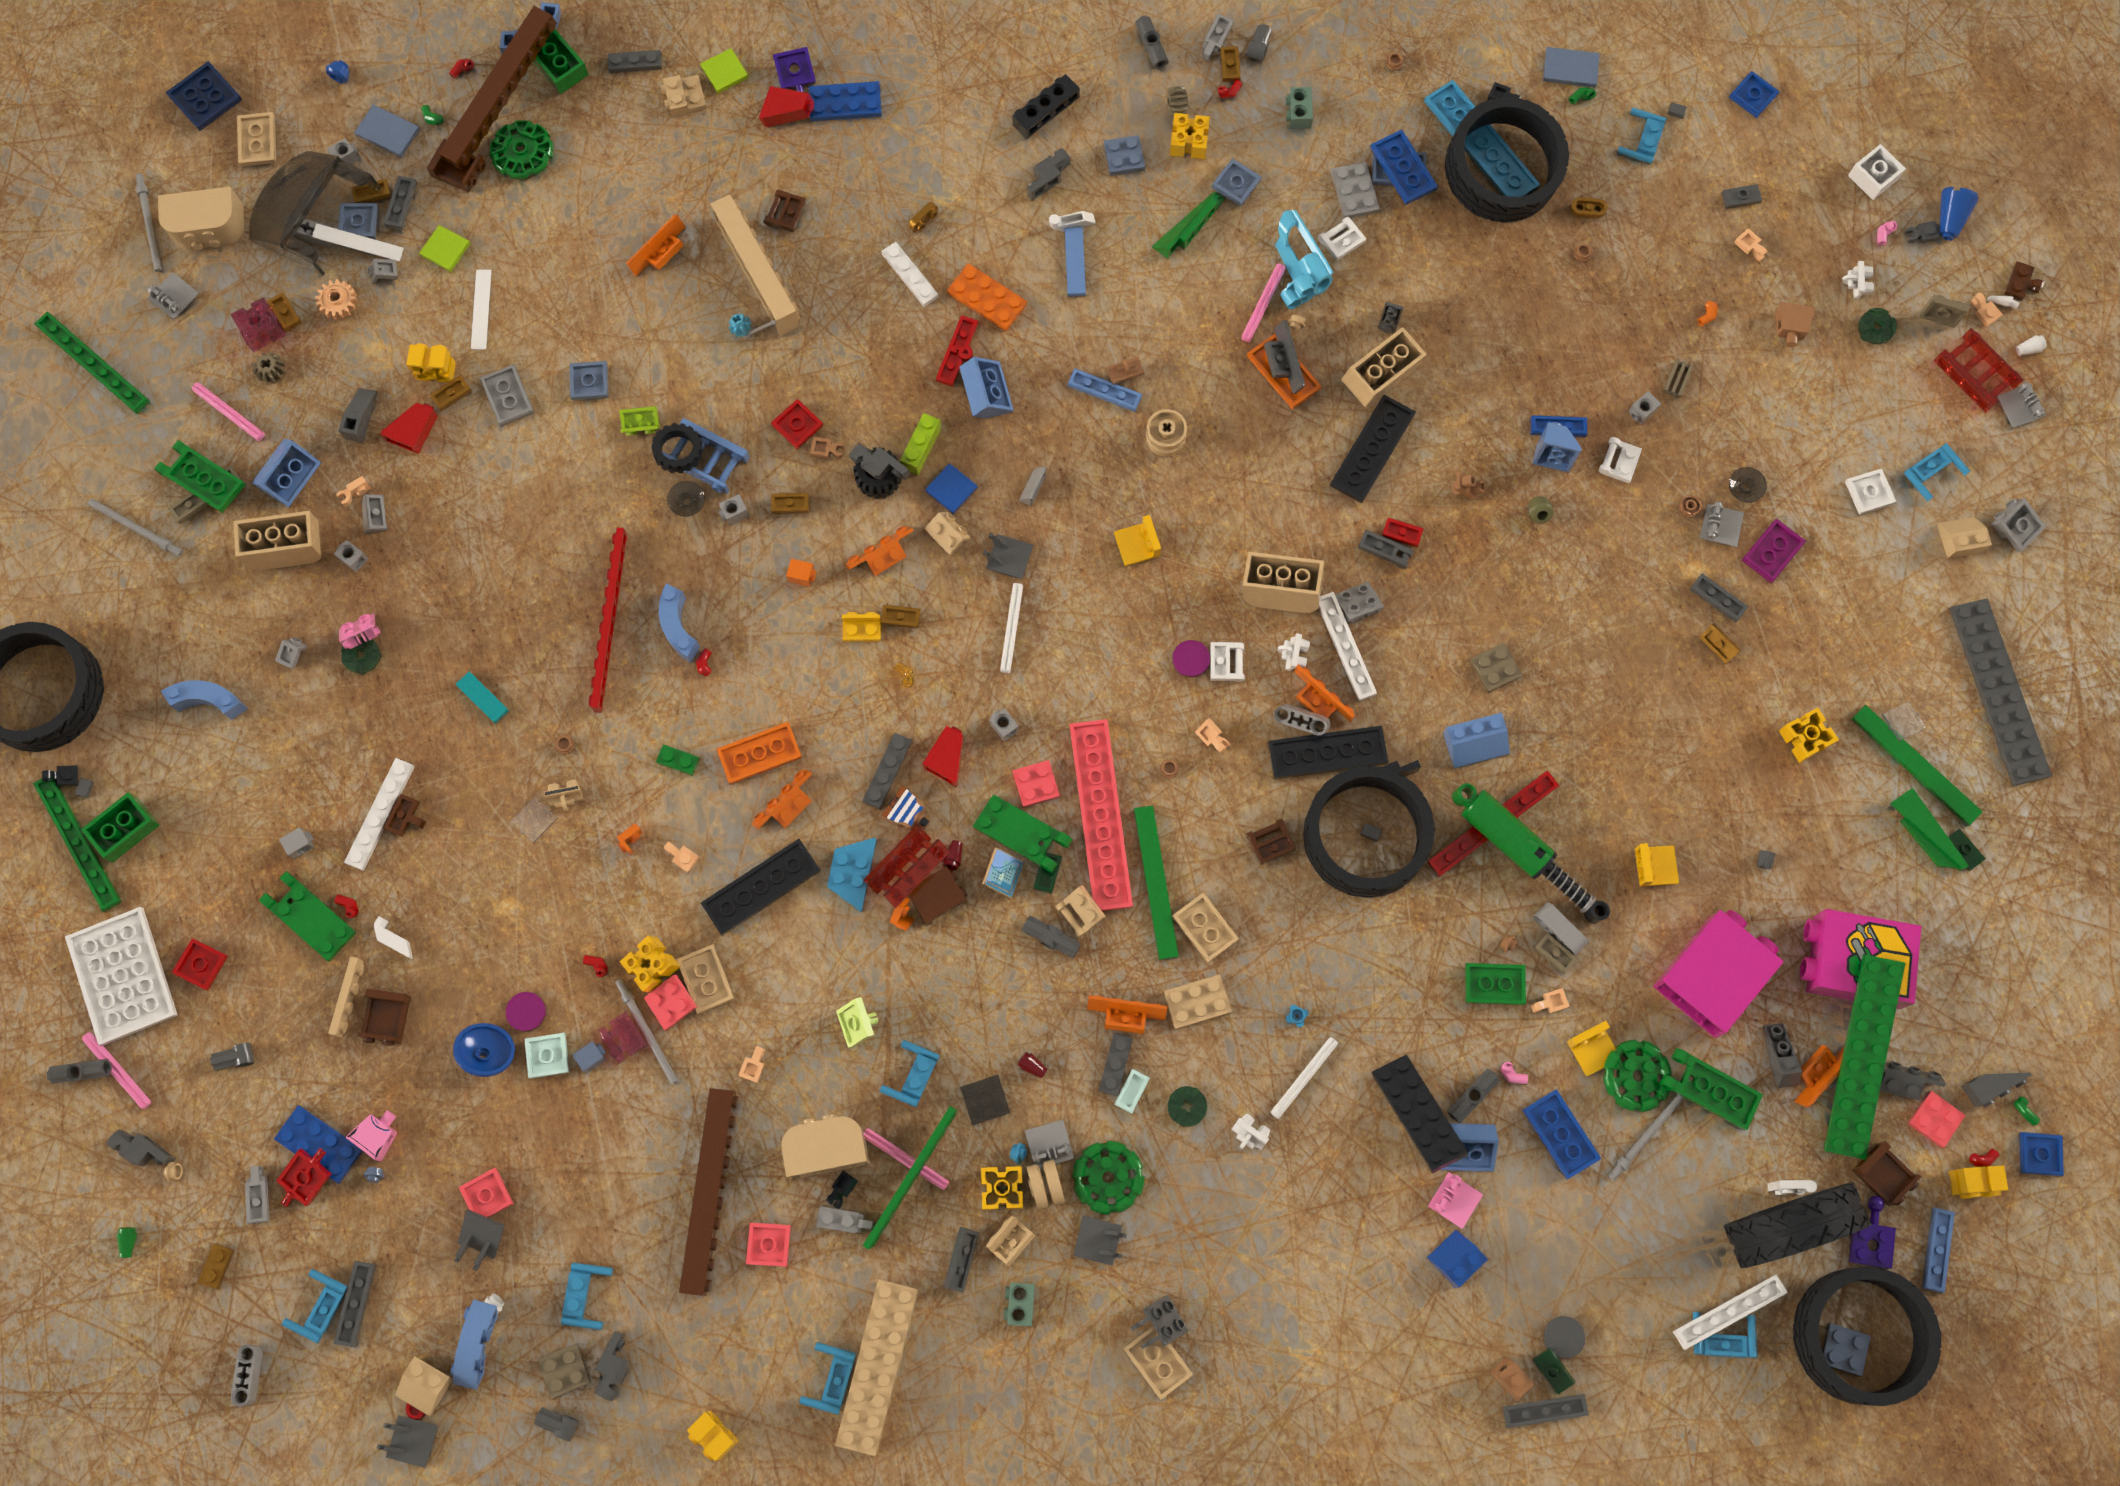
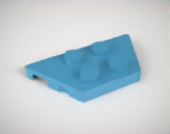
(849, 869)

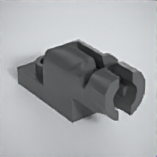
(1048, 173)
(878, 462)
(138, 1149)
(612, 1366)

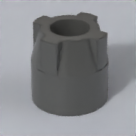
(1765, 860)

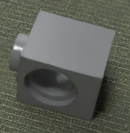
(342, 147)
(1647, 401)
(734, 502)
(356, 561)
(1003, 732)
(297, 842)

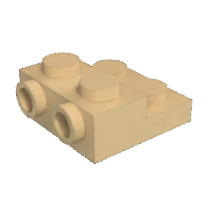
(683, 95)

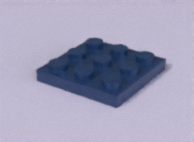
(203, 96)

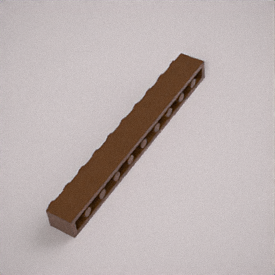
(498, 88)
(707, 1192)

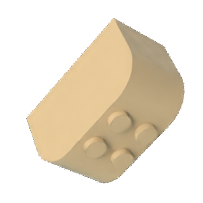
(202, 217)
(1383, 367)
(277, 540)
(1283, 582)
(823, 1147)

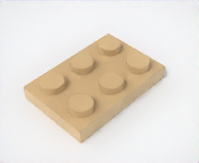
(256, 139)
(1205, 927)
(705, 979)
(1197, 1002)
(1158, 1363)

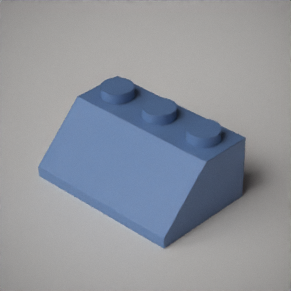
(986, 387)
(1556, 448)
(286, 472)
(1477, 740)
(1481, 1145)

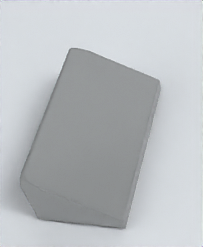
(1033, 486)
(373, 513)

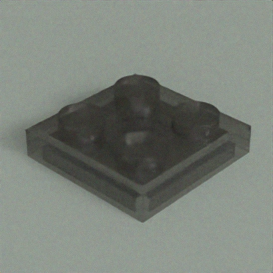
(985, 1100)

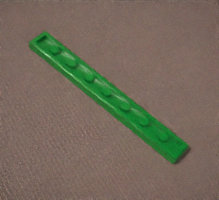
(92, 362)
(1917, 766)
(78, 844)
(1156, 883)
(910, 1178)

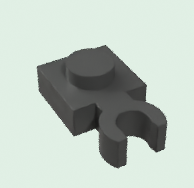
(1924, 231)

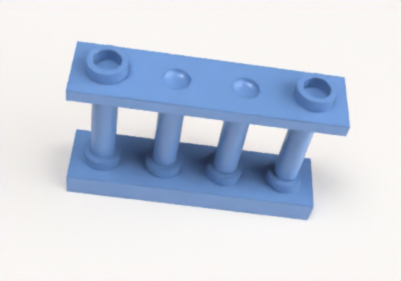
(721, 446)

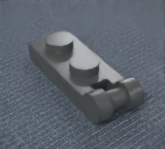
(1385, 549)

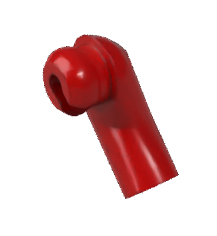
(461, 66)
(1225, 93)
(701, 663)
(350, 905)
(598, 964)

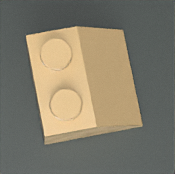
(1964, 537)
(423, 1386)

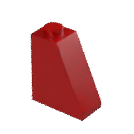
(785, 106)
(411, 427)
(946, 756)

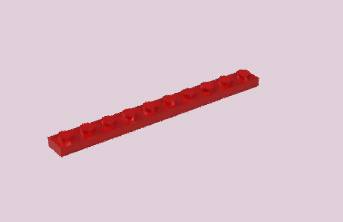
(606, 627)

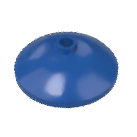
(486, 1041)

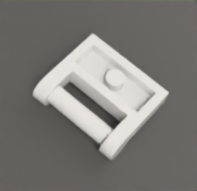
(1344, 243)
(1626, 461)
(1221, 661)
(1796, 1187)

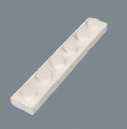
(1346, 647)
(379, 814)
(1730, 1312)

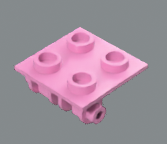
(365, 624)
(1455, 1200)

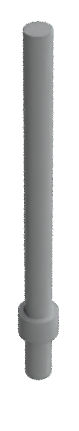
(142, 192)
(164, 543)
(628, 998)
(1624, 1162)

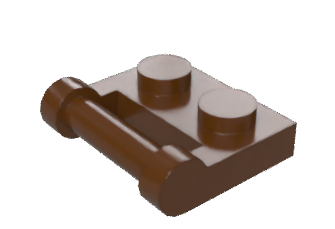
(790, 212)
(1273, 847)

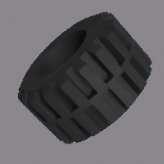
(876, 487)

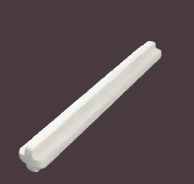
(1011, 628)
(1304, 1077)

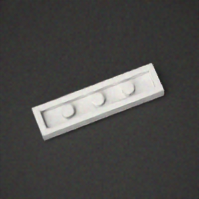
(910, 274)

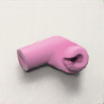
(1885, 230)
(1511, 1076)

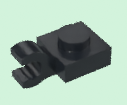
(1499, 90)
(64, 776)
(842, 1187)

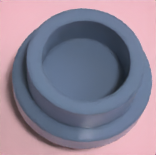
(373, 1175)

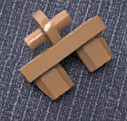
(1125, 370)
(1467, 486)

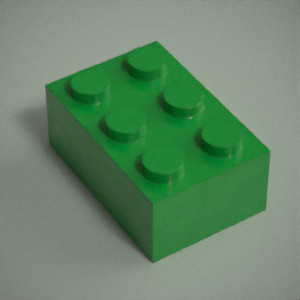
(560, 63)
(120, 827)

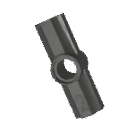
(1149, 34)
(1051, 937)
(87, 1069)
(1482, 1087)

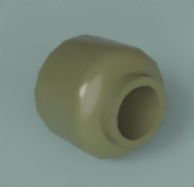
(1540, 510)

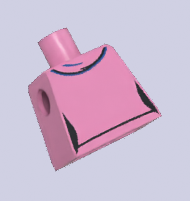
(374, 1135)

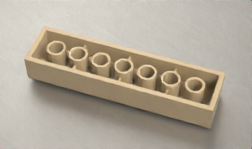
(756, 264)
(877, 1368)

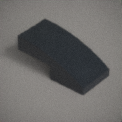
(1404, 770)

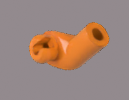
(1710, 315)

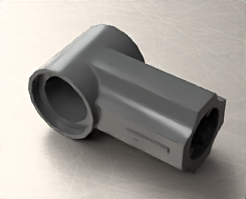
(1258, 46)
(238, 1056)
(561, 1425)

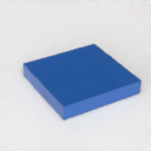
(1754, 94)
(951, 488)
(2041, 1154)

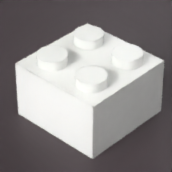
(1876, 172)

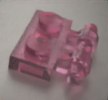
(627, 1033)

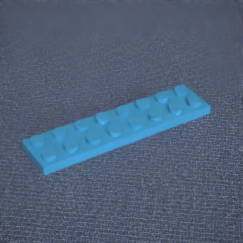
(1483, 144)

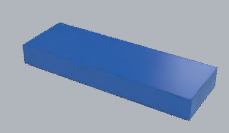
(1576, 425)

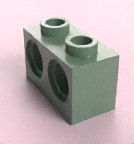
(1301, 107)
(1025, 1304)

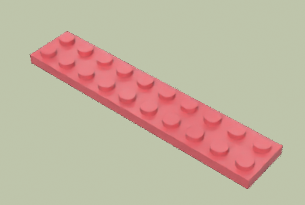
(1101, 815)

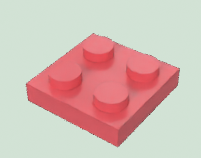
(1036, 784)
(670, 1002)
(1936, 1119)
(486, 1194)
(768, 1244)

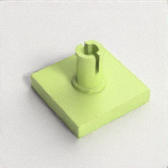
(856, 1022)

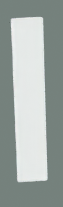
(357, 242)
(481, 309)

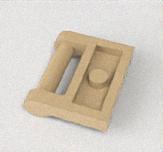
(1085, 908)

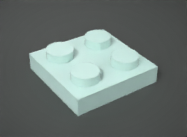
(547, 1055)

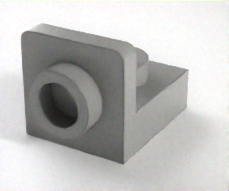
(382, 269)
(290, 652)

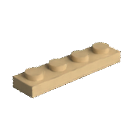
(348, 990)

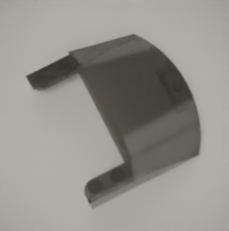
(290, 198)

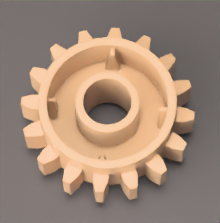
(332, 292)

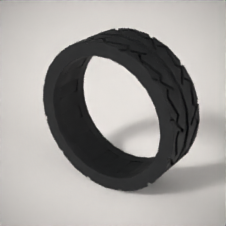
(1527, 117)
(84, 700)
(1399, 787)
(1797, 1225)
(1923, 1322)

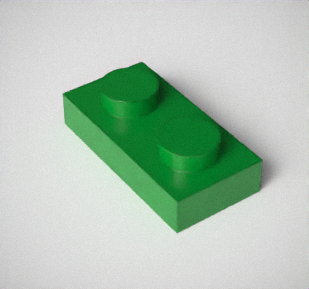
(677, 760)

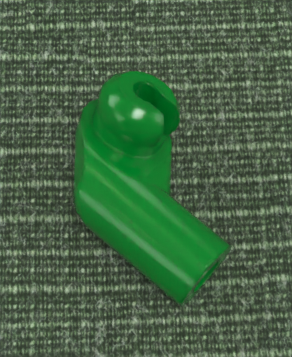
(1582, 93)
(431, 118)
(2021, 1105)

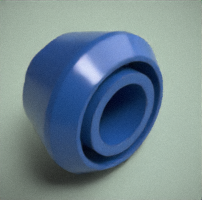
(338, 71)

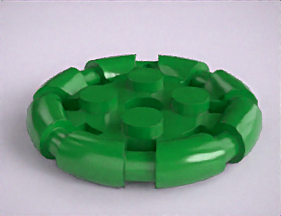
(525, 158)
(1625, 1070)
(1112, 1165)

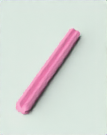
(1263, 302)
(228, 411)
(117, 1071)
(904, 1158)

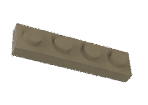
(190, 504)

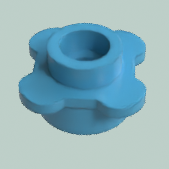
(1294, 1009)
(1018, 1153)

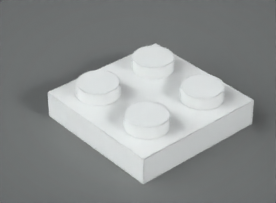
(1870, 491)

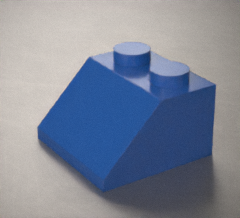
(1457, 1258)

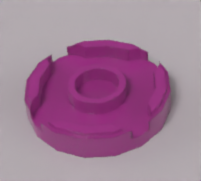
(1191, 658)
(525, 1011)

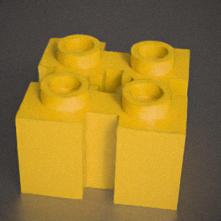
(1189, 136)
(431, 363)
(1810, 724)
(651, 954)
(992, 1179)
(1978, 1181)
(712, 1435)

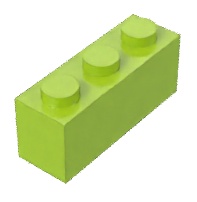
(921, 443)

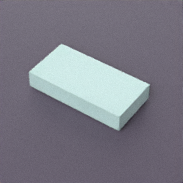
(1132, 1091)

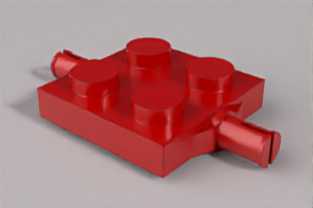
(303, 1177)

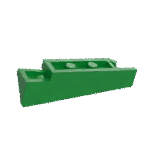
(1189, 226)
(1927, 831)

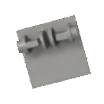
(172, 295)
(2021, 405)
(1721, 524)
(1359, 602)
(1049, 1143)

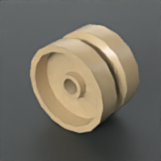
(1166, 432)
(1045, 1184)

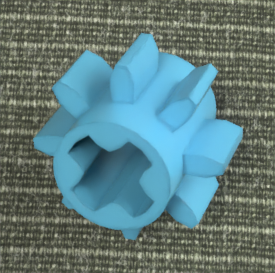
(740, 325)

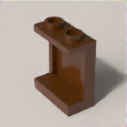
(461, 179)
(937, 895)
(384, 1017)
(1886, 1175)

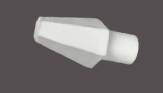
(2005, 301)

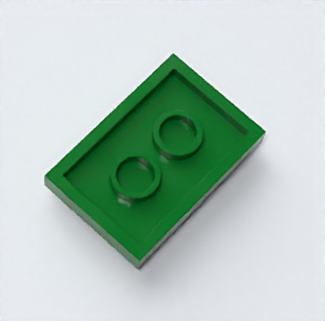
(1495, 984)

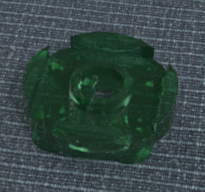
(1870, 333)
(362, 665)
(1180, 1115)

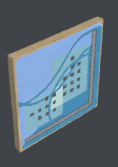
(1003, 872)

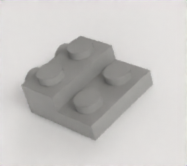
(2018, 523)

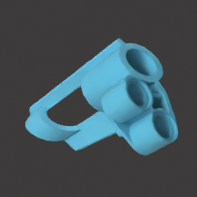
(1310, 274)

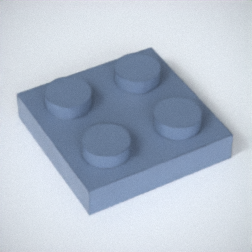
(1124, 155)
(1236, 182)
(359, 218)
(589, 380)
(1845, 1349)

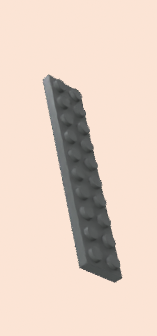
(2000, 692)

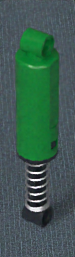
(1523, 847)

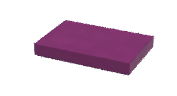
(1773, 550)

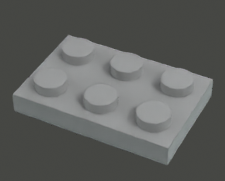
(1355, 190)

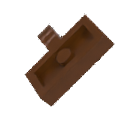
(2021, 281)
(403, 815)

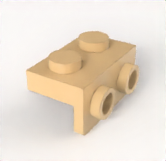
(947, 532)
(1010, 1240)

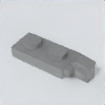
(1216, 36)
(257, 1197)
(842, 1220)

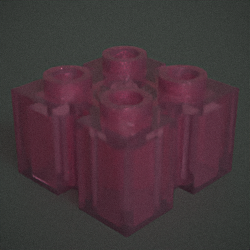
(258, 324)

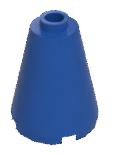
(1955, 210)

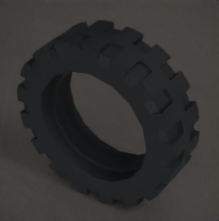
(677, 431)

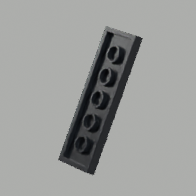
(1372, 448)
(1327, 752)
(760, 887)
(1419, 1114)

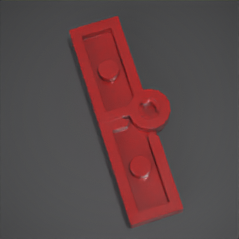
(957, 351)

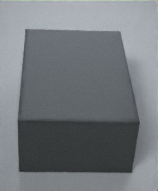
(1677, 110)
(84, 788)
(1370, 832)

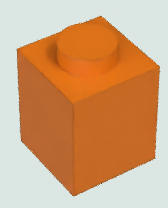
(801, 572)

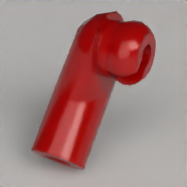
(1984, 1161)

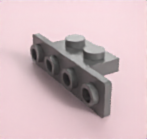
(1283, 358)
(1907, 1081)

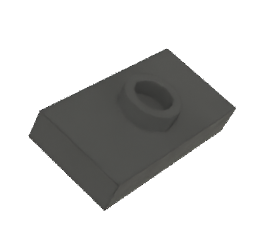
(1741, 196)

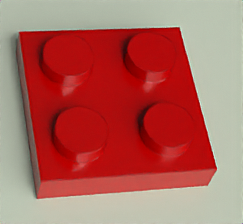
(797, 424)
(200, 964)

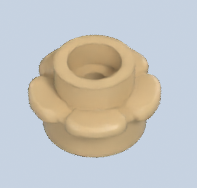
(1297, 322)
(173, 1171)

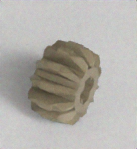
(1177, 100)
(268, 367)

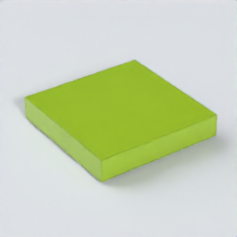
(724, 70)
(444, 248)

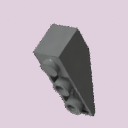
(1390, 317)
(357, 415)
(1782, 1056)
(1988, 1086)

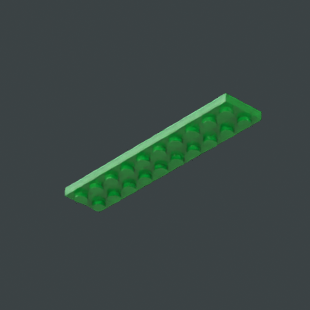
(1864, 1056)

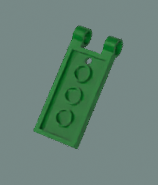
(202, 477)
(1020, 832)
(310, 918)
(1714, 1090)

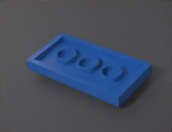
(845, 101)
(1403, 167)
(310, 1133)
(1561, 1134)

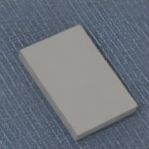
(507, 395)

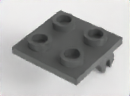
(1008, 556)
(480, 1234)
(1098, 1240)
(1165, 1320)
(410, 1441)

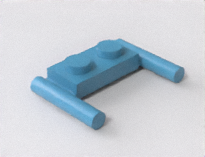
(1649, 139)
(1931, 465)
(918, 1076)
(577, 1295)
(322, 1311)
(1729, 1345)
(836, 1381)

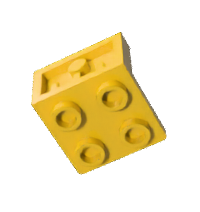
(1138, 542)
(1656, 865)
(1592, 1048)

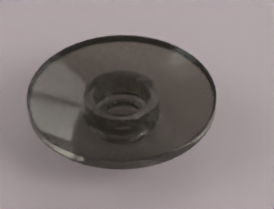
(1751, 478)
(683, 491)

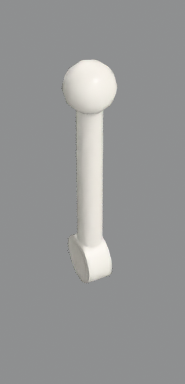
(760, 328)

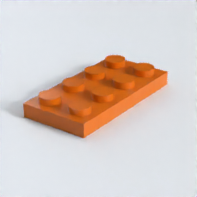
(987, 297)
(1282, 385)
(759, 753)

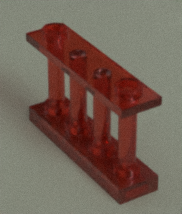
(1970, 385)
(898, 858)

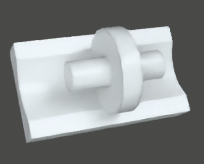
(1856, 280)
(1291, 649)
(1249, 1135)

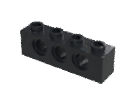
(1043, 114)

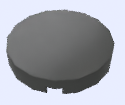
(1564, 1336)

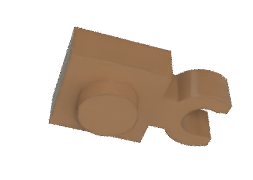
(823, 448)

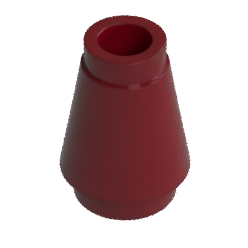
(953, 859)
(1032, 1065)

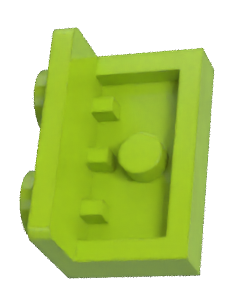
(639, 419)

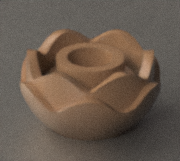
(1694, 502)

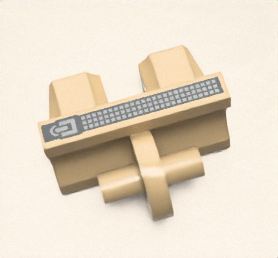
(564, 796)

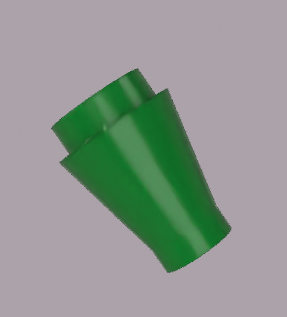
(126, 1239)

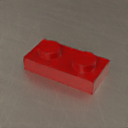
(1402, 532)

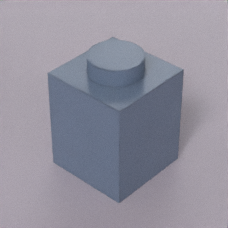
(590, 1056)

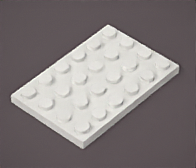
(121, 976)

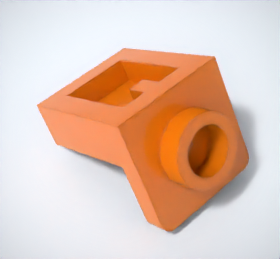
(631, 835)
(900, 917)

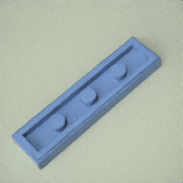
(1075, 262)
(1104, 390)
(1938, 1250)

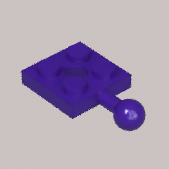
(790, 80)
(1883, 1235)

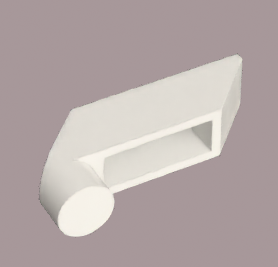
(1073, 220)
(391, 939)

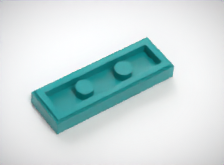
(482, 697)

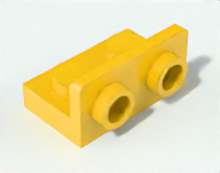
(861, 627)

